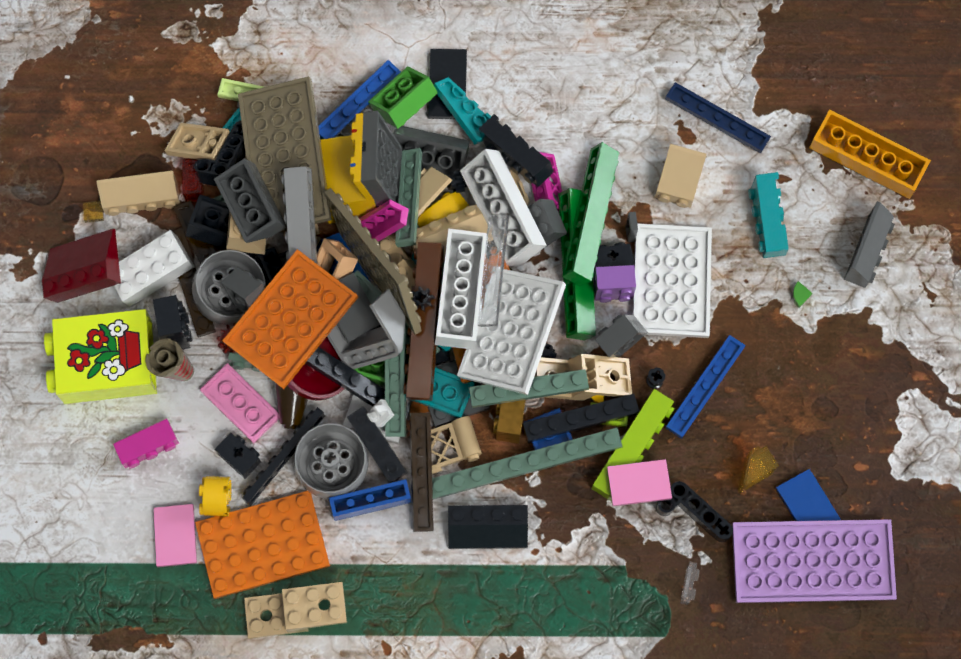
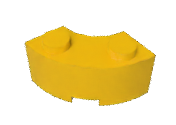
(447, 205)

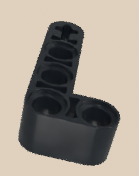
(229, 155)
(696, 514)

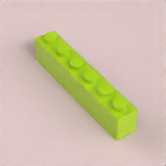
(637, 438)

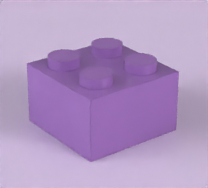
(614, 283)

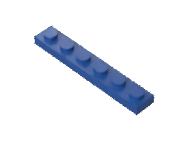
(357, 101)
(705, 386)

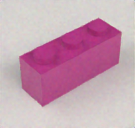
(146, 444)

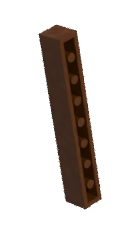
(422, 345)

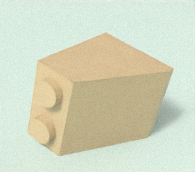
(680, 176)

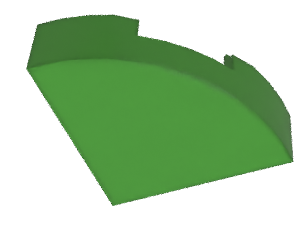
(800, 294)

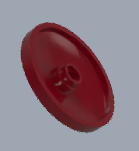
(314, 385)

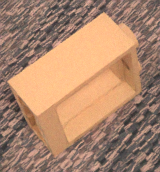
(336, 250)

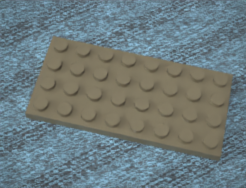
(282, 134)
(372, 259)

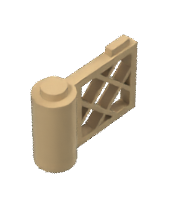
(464, 440)

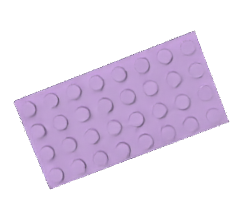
(813, 561)

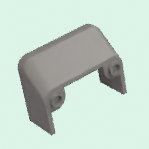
(375, 344)

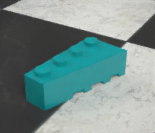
(768, 215)

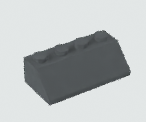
(438, 150)
(250, 202)
(870, 245)

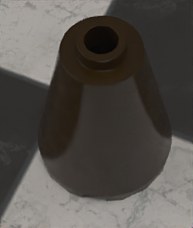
(290, 407)

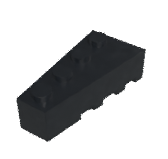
(516, 151)

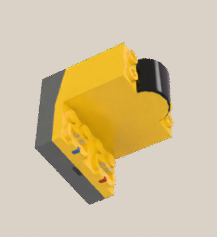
(364, 164)

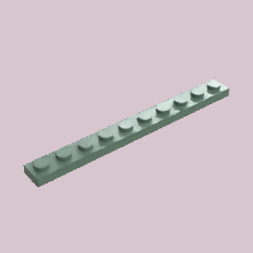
(526, 463)

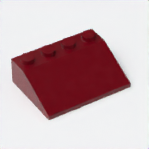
(81, 267)

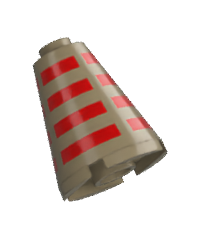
(169, 361)

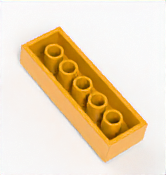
(869, 154)

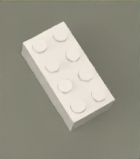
(152, 268)

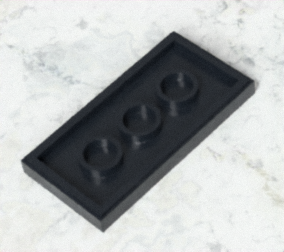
(445, 64)

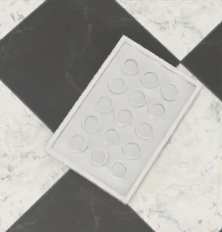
(673, 280)
(511, 352)

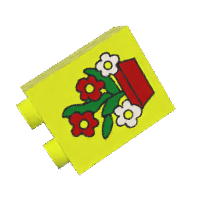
(100, 356)

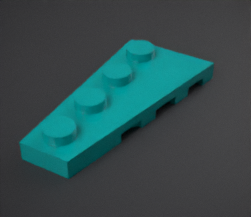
(463, 109)

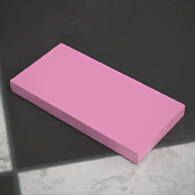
(240, 403)

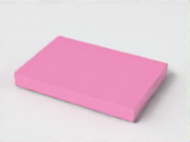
(639, 483)
(175, 535)

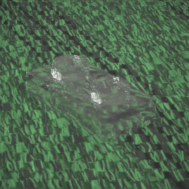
(688, 591)

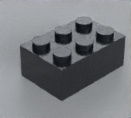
(172, 320)

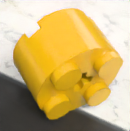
(215, 494)

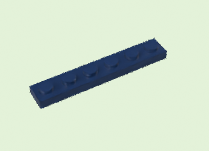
(718, 117)

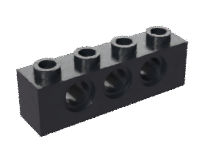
(377, 445)

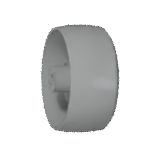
(204, 280)
(320, 439)

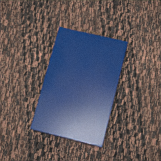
(806, 499)

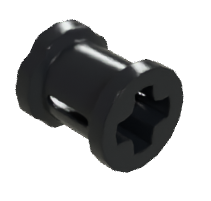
(661, 377)

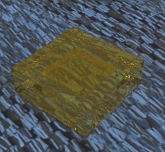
(93, 212)

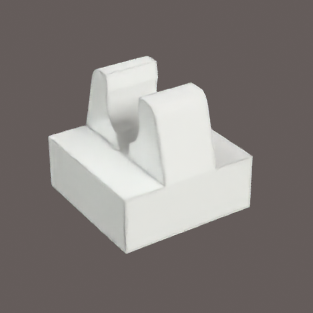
(380, 413)

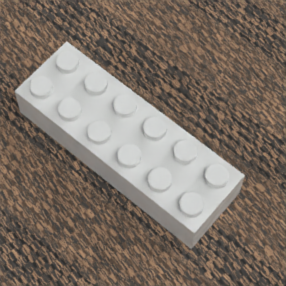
(497, 195)
(461, 289)

